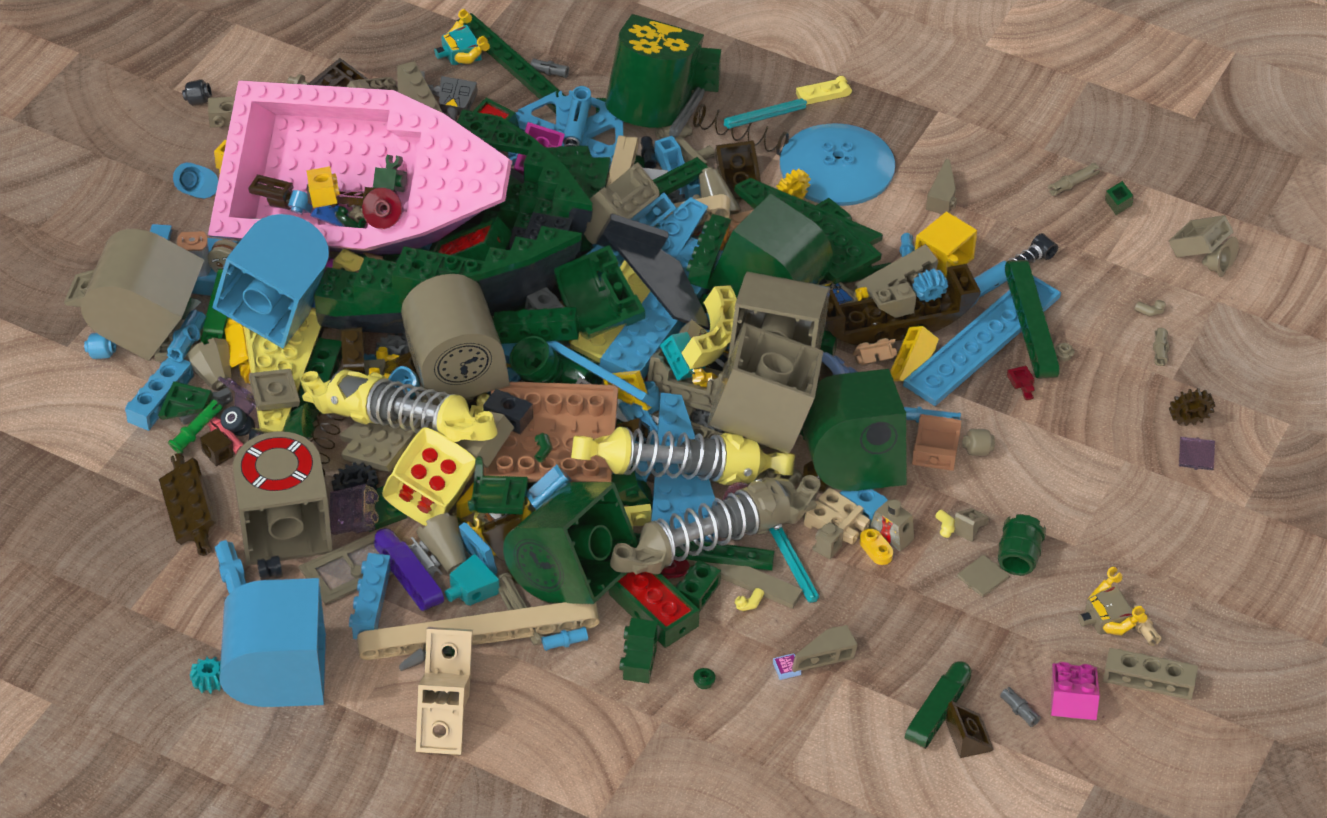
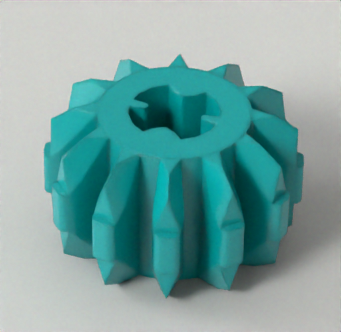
(206, 675)

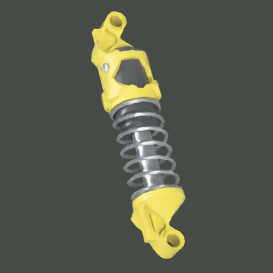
(378, 399)

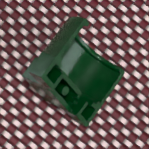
(598, 303)

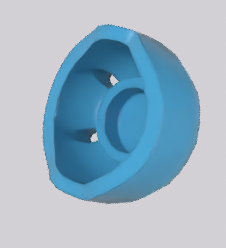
(401, 373)

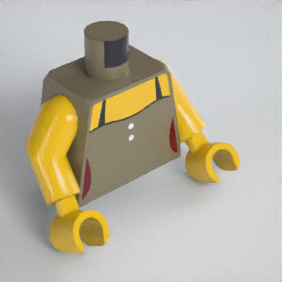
(1109, 610)

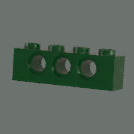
(325, 361)

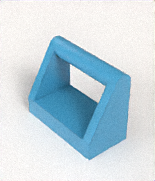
(547, 485)

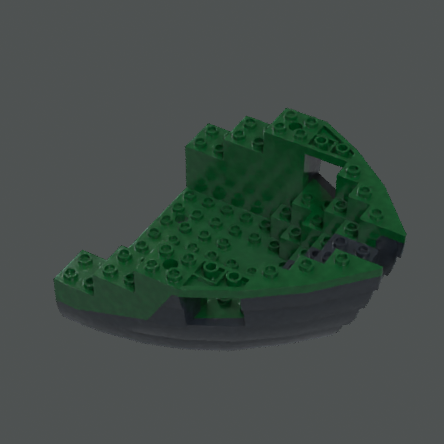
(540, 208)

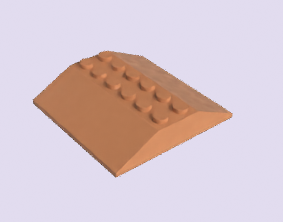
(561, 414)

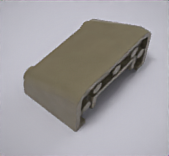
(693, 395)

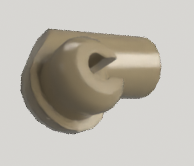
(1152, 310)

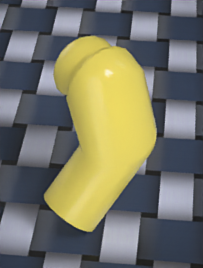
(750, 603)

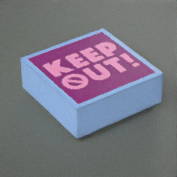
(783, 666)

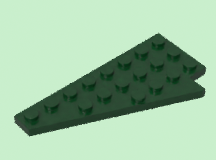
(586, 170)
(848, 239)

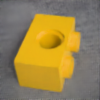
(322, 186)

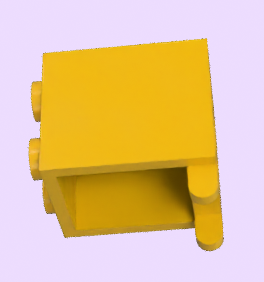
(949, 240)

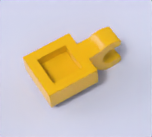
(701, 377)

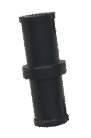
(648, 152)

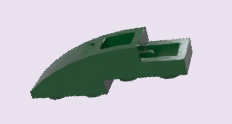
(301, 420)

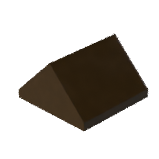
(967, 731)

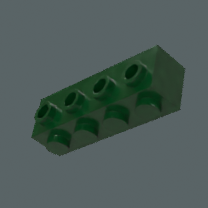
(709, 250)
(549, 324)

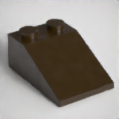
(737, 163)

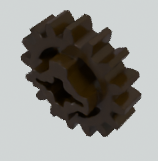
(1193, 406)

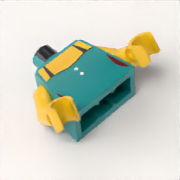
(460, 44)

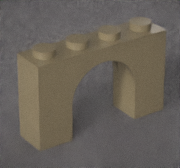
(489, 448)

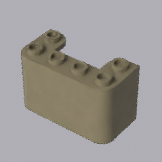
(623, 198)

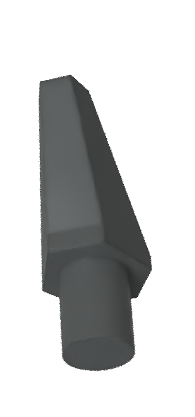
(416, 658)

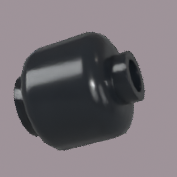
(197, 92)

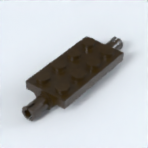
(188, 503)

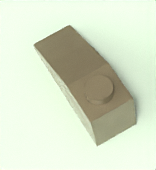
(942, 193)
(828, 648)

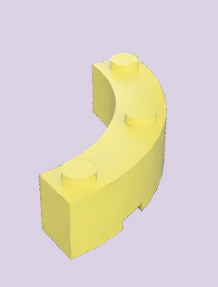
(709, 347)

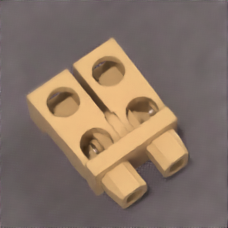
(839, 511)

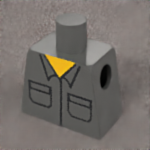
(456, 96)

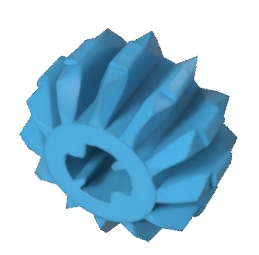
(930, 285)

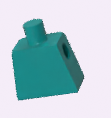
(472, 582)

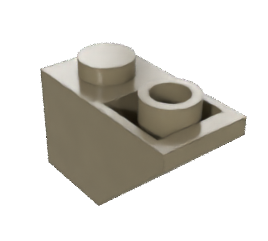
(895, 300)

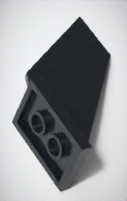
(658, 270)

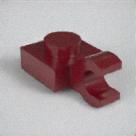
(1022, 378)

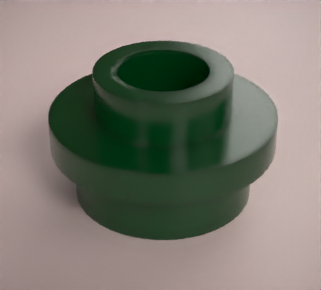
(704, 683)

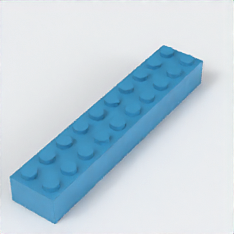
(639, 341)

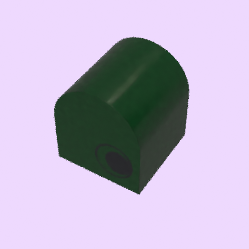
(858, 431)

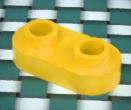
(873, 544)

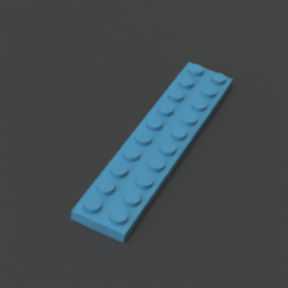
(972, 347)

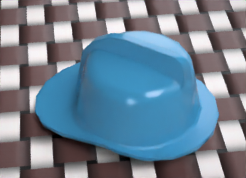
(195, 180)

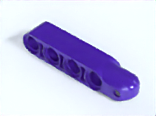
(408, 570)

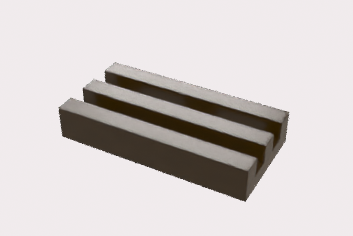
(269, 190)

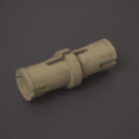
(1161, 346)

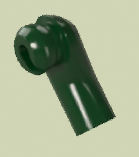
(342, 216)
(545, 447)

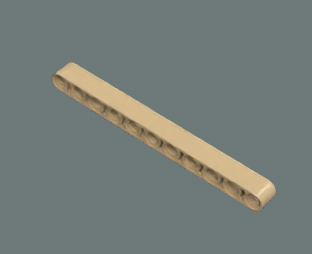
(485, 627)

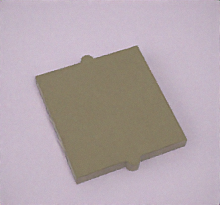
(983, 575)

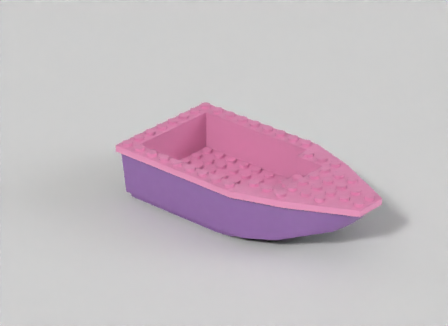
(299, 128)

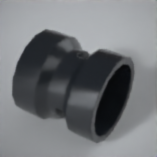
(269, 568)

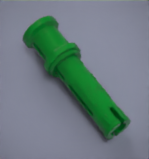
(189, 433)

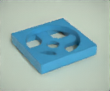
(475, 545)

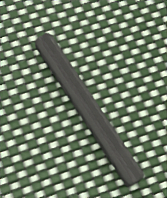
(686, 112)

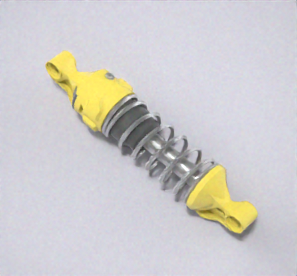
(721, 458)

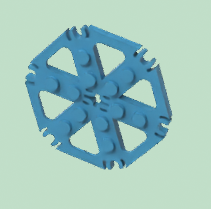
(594, 126)

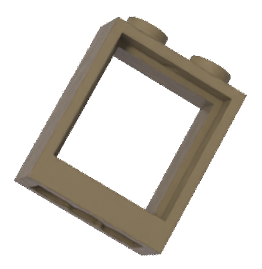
(1201, 236)

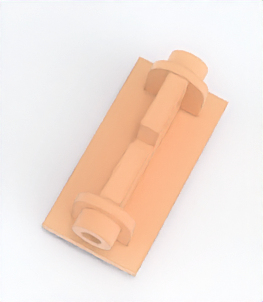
(866, 352)

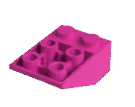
(1074, 691)

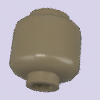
(978, 442)

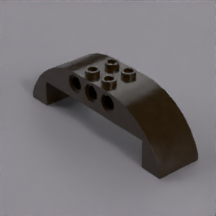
(865, 322)

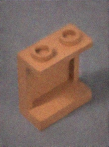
(936, 442)

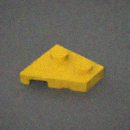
(635, 379)

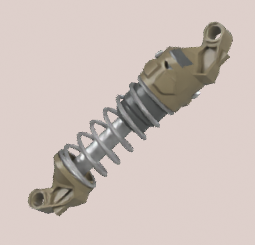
(746, 512)

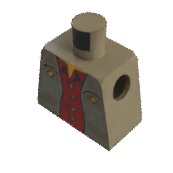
(894, 524)

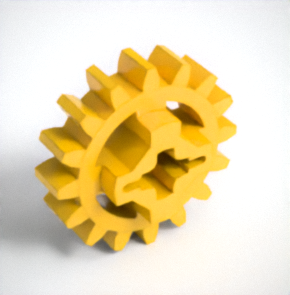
(795, 183)

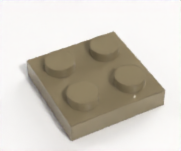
(274, 389)

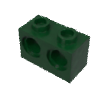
(700, 583)

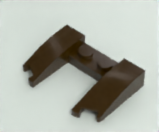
(337, 74)

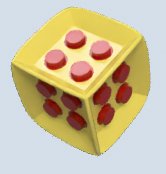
(429, 476)

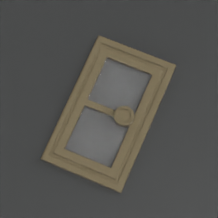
(340, 568)

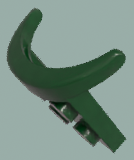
(497, 493)

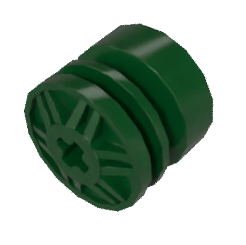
(536, 361)

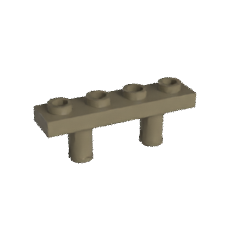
(687, 151)

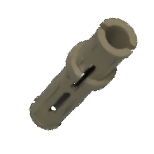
(1067, 182)

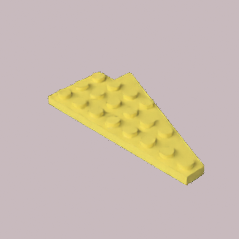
(268, 356)

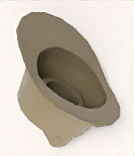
(1222, 257)

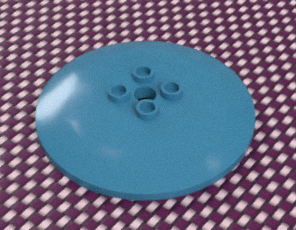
(856, 177)

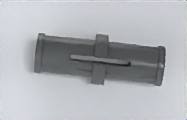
(550, 68)
(1020, 706)

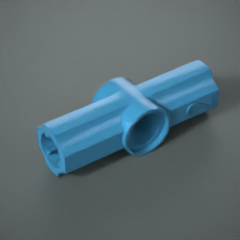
(186, 335)
(229, 565)

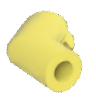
(947, 523)

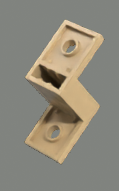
(444, 691)

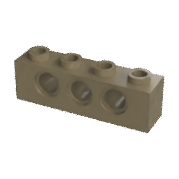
(220, 111)
(1150, 673)

